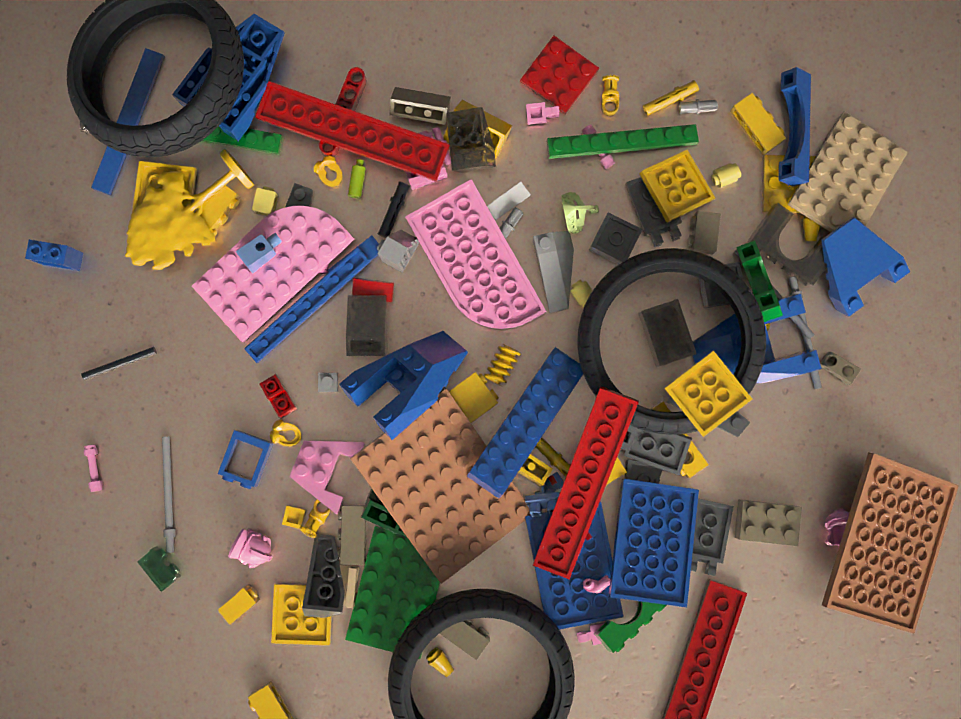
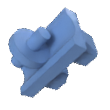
(542, 500)

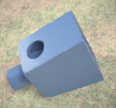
(251, 253)

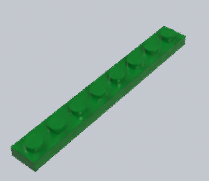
(622, 141)

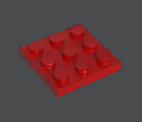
(559, 74)

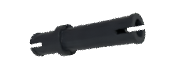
(393, 210)

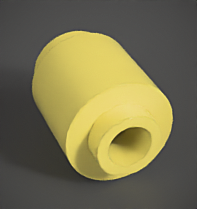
(726, 175)
(581, 292)

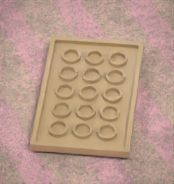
(848, 175)

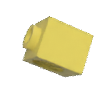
(265, 201)

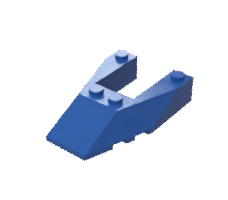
(260, 48)
(726, 343)
(414, 372)

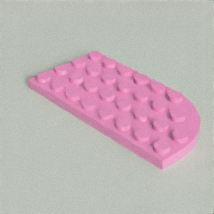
(475, 260)
(248, 299)

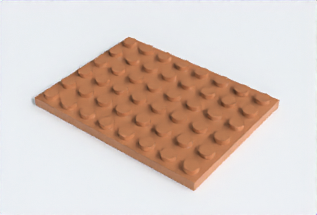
(428, 490)
(890, 544)

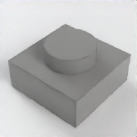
(327, 382)

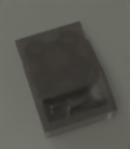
(470, 140)
(366, 325)

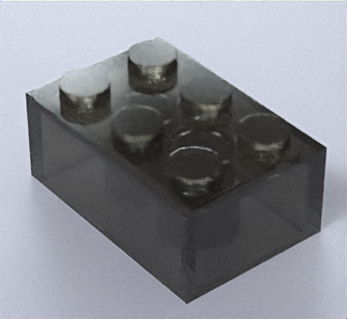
(667, 333)

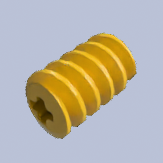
(502, 364)

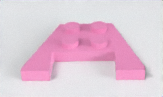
(316, 465)

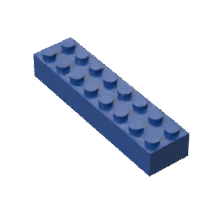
(526, 423)

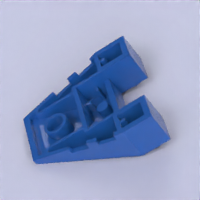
(854, 259)

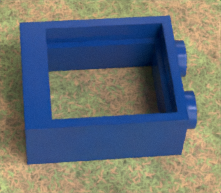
(54, 255)
(253, 440)

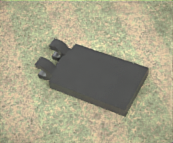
(649, 213)
(657, 450)
(711, 534)

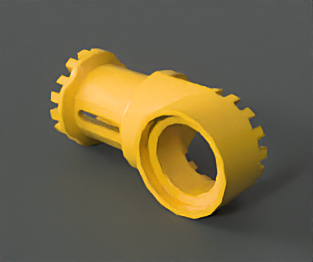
(610, 95)
(314, 517)

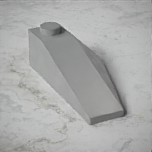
(555, 262)

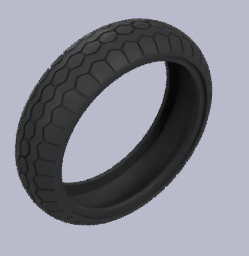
(196, 119)
(681, 261)
(481, 604)

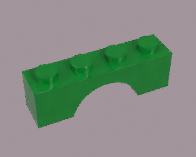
(759, 280)
(614, 635)

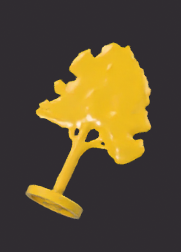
(167, 226)

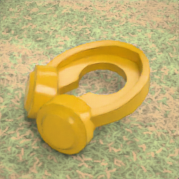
(331, 163)
(281, 425)

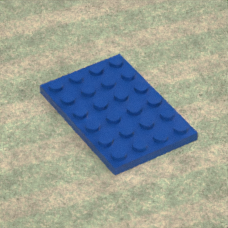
(654, 543)
(566, 598)

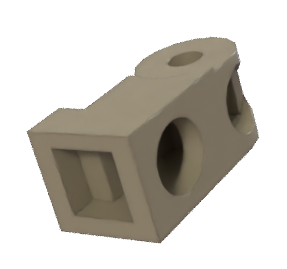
(840, 368)

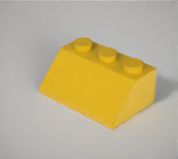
(498, 128)

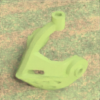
(575, 225)

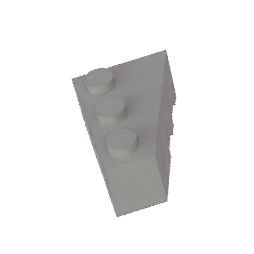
(397, 249)

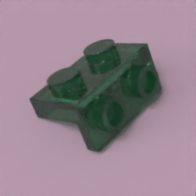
(159, 568)

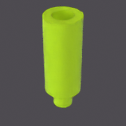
(357, 179)

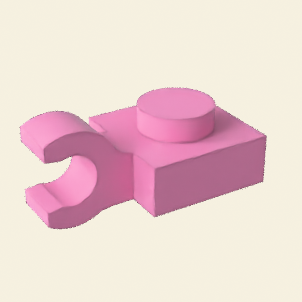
(537, 113)
(588, 635)

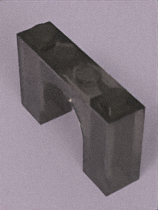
(767, 240)

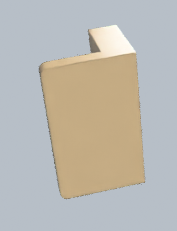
(350, 582)

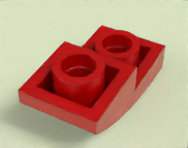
(371, 287)
(278, 396)

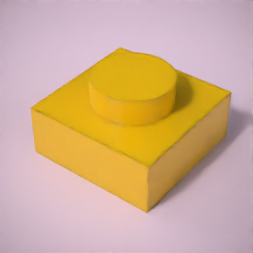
(293, 516)

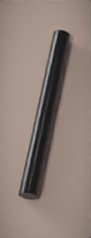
(118, 363)

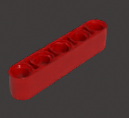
(348, 86)

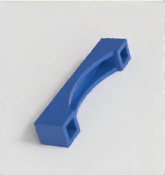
(797, 92)

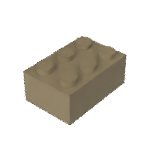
(768, 522)

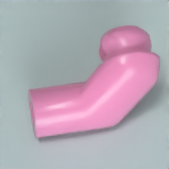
(596, 586)

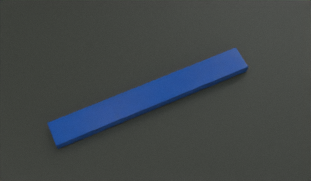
(129, 115)
(307, 305)

